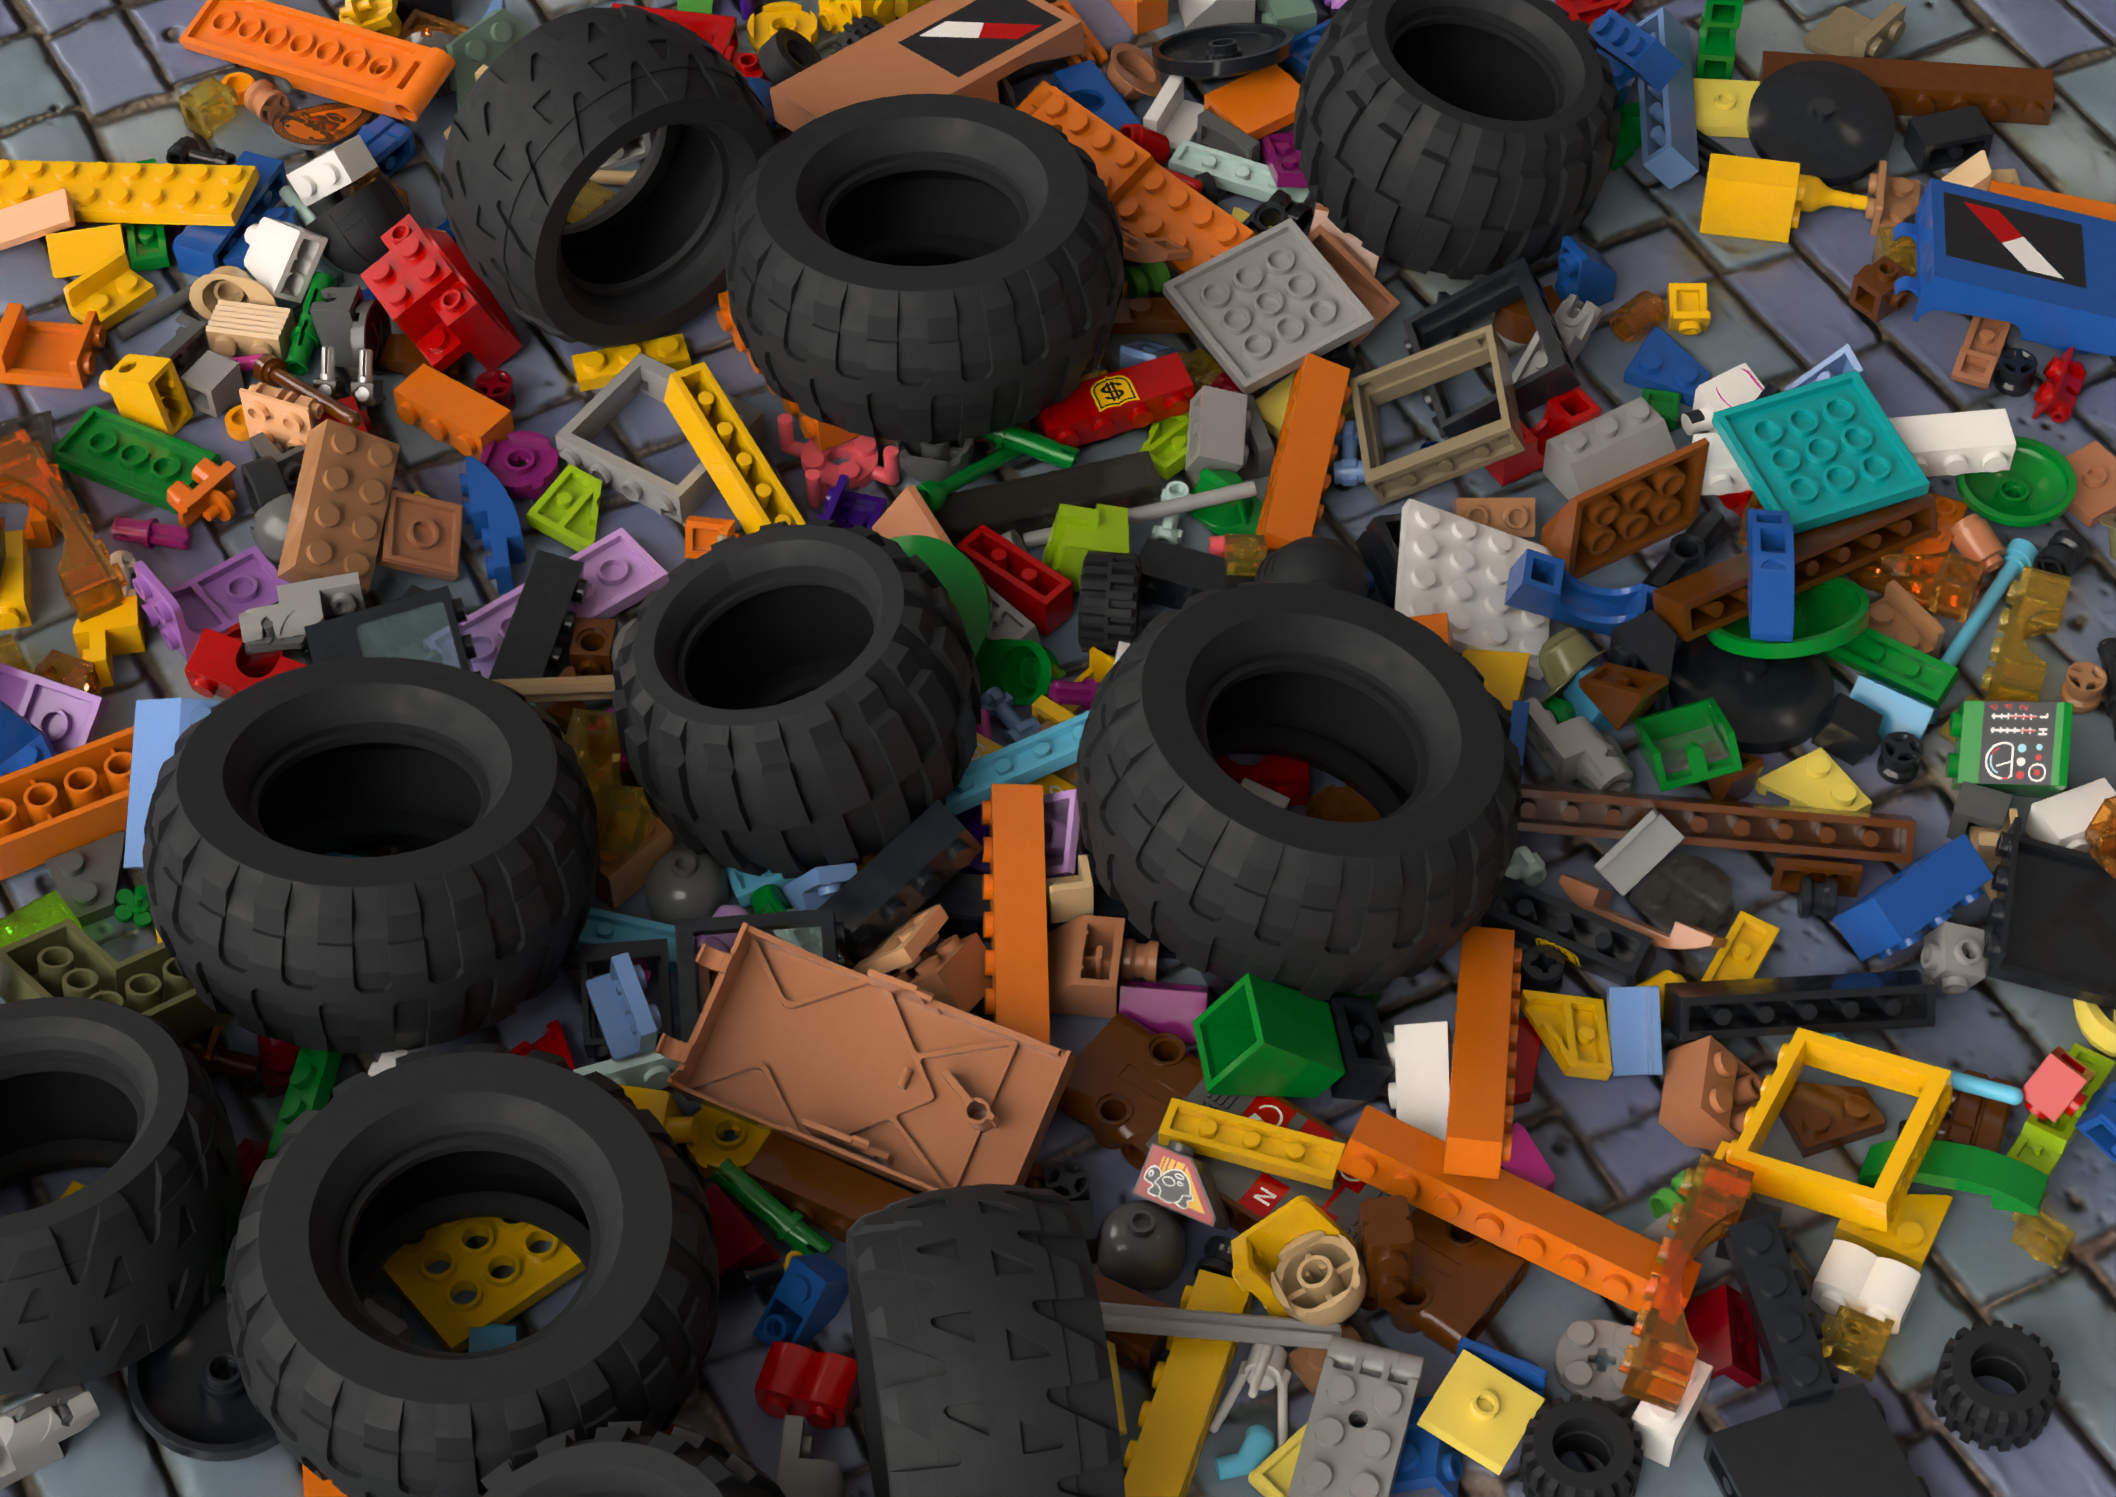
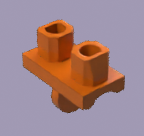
(209, 499)

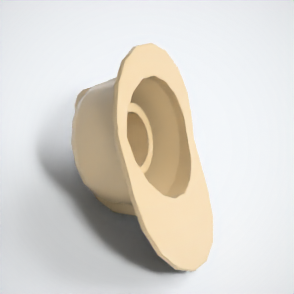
(227, 284)

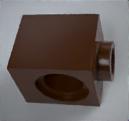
(593, 646)

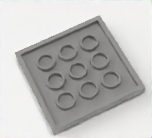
(1268, 306)

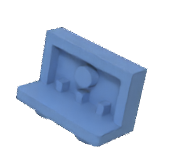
(622, 1009)

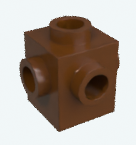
(1874, 289)

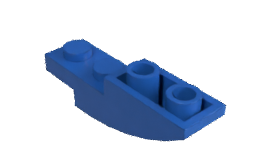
(493, 521)
(1770, 575)

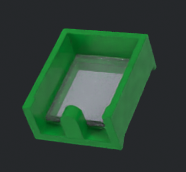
(1688, 744)

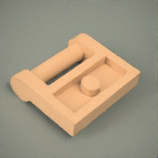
(903, 946)

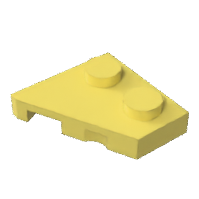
(1814, 783)

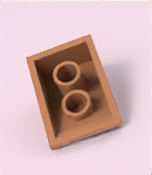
(1356, 276)

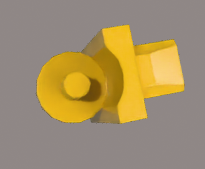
(372, 15)

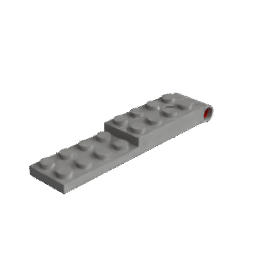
(1357, 1386)

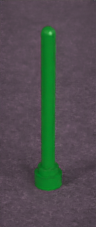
(936, 492)

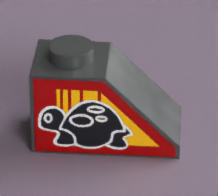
(1181, 1184)

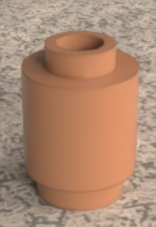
(1978, 542)

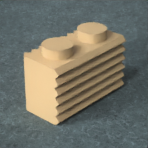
(249, 329)

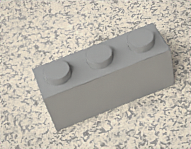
(1606, 448)

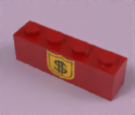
(1119, 402)

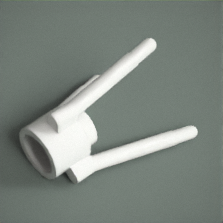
(1262, 1372)

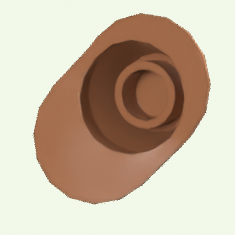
(1133, 72)

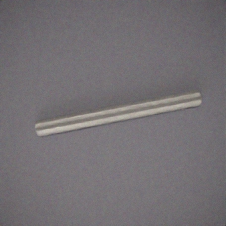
(1216, 1325)

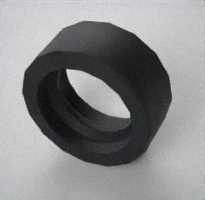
(263, 481)

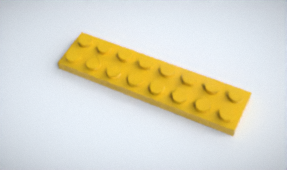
(135, 190)

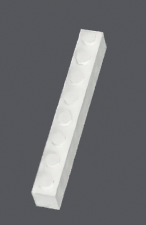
(1938, 443)

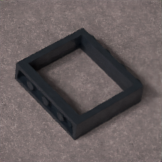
(1473, 304)
(686, 948)

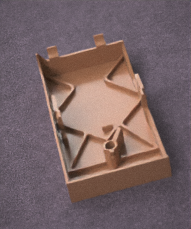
(867, 1068)

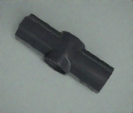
(1691, 549)

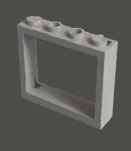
(635, 483)

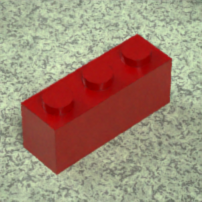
(1020, 579)

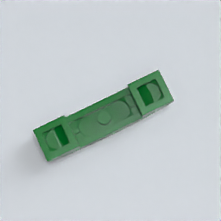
(1969, 1169)

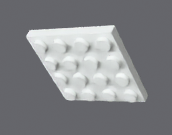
(1464, 571)

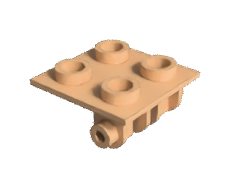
(279, 414)

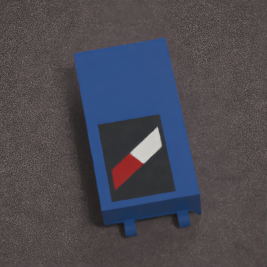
(2015, 265)

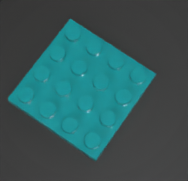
(1821, 452)

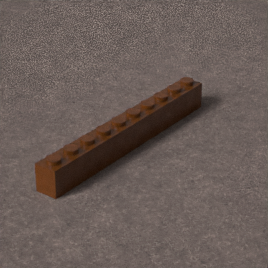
(1721, 823)
(837, 1194)

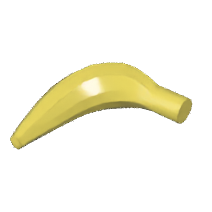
(2096, 1027)

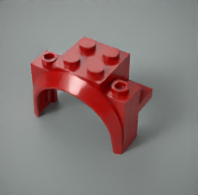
(439, 298)

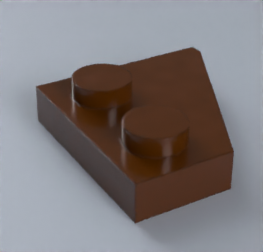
(1829, 1116)

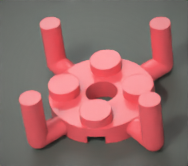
(821, 473)

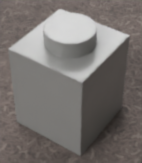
(213, 383)

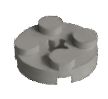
(1588, 1341)

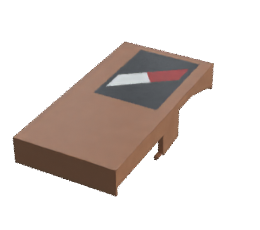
(932, 50)

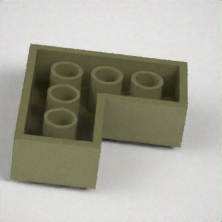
(70, 964)

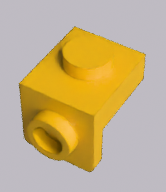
(1687, 308)

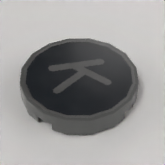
(370, 332)

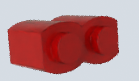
(807, 1385)

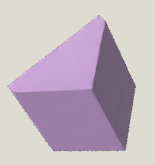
(1062, 834)

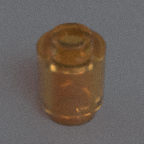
(1638, 316)

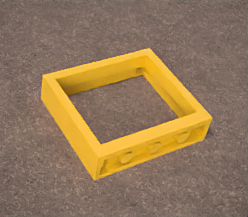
(1823, 1192)

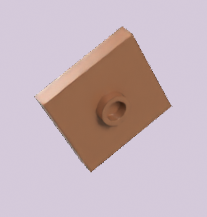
(2095, 483)
(421, 536)

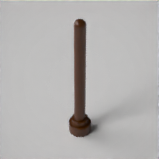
(274, 372)

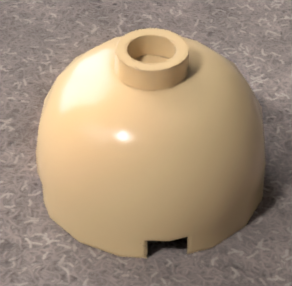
(1319, 1279)

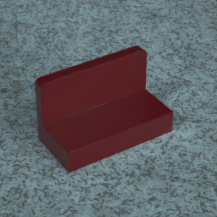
(1725, 1335)

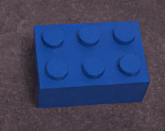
(1914, 900)

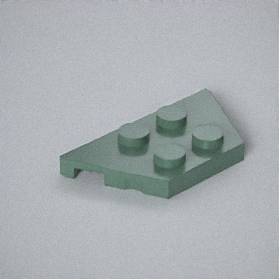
(481, 46)

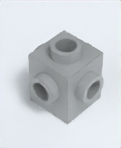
(1954, 957)

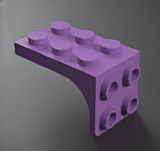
(208, 599)
(59, 711)

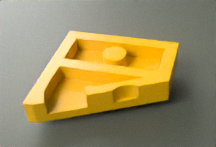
(1571, 1031)

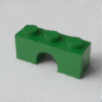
(1717, 39)

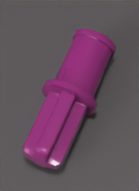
(151, 533)
(1074, 692)

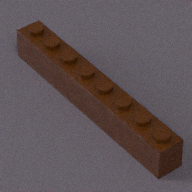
(1934, 87)
(1820, 554)

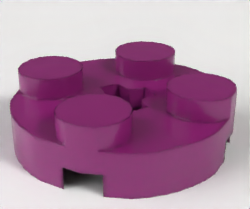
(530, 479)

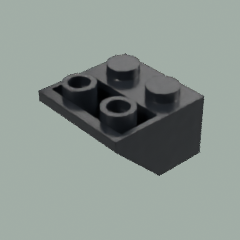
(1645, 645)

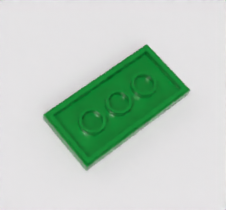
(129, 456)

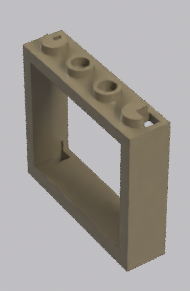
(1449, 457)

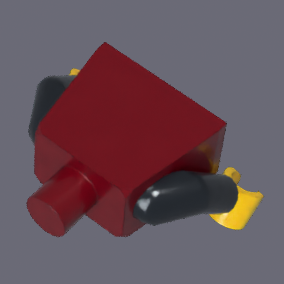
(744, 1253)

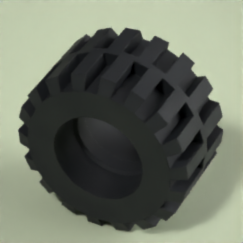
(1109, 600)
(2003, 1355)
(1583, 1428)

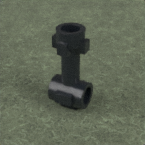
(188, 151)

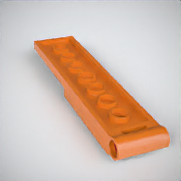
(322, 55)
(1143, 193)

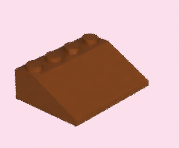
(1628, 511)

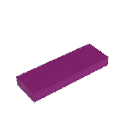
(1283, 159)

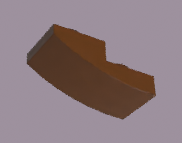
(404, 357)

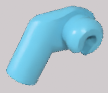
(1254, 1450)

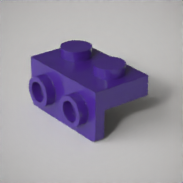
(851, 507)

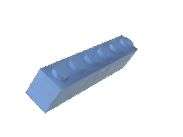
(1669, 115)

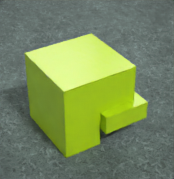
(1084, 530)

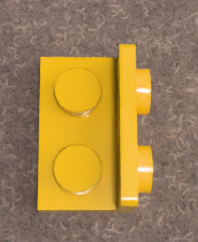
(110, 290)

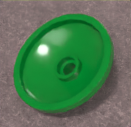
(2027, 495)

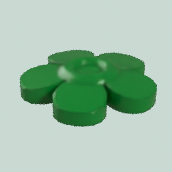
(133, 906)

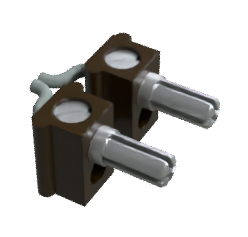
(365, 389)

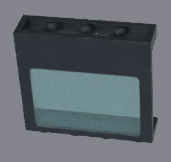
(410, 628)

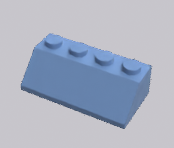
(156, 730)

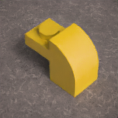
(109, 635)

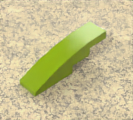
(2044, 1141)

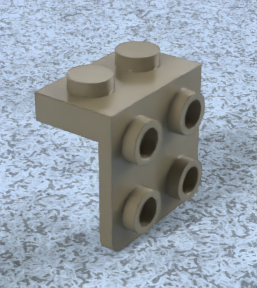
(1856, 35)

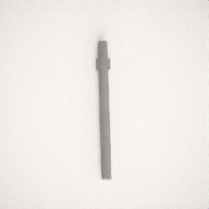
(1166, 508)

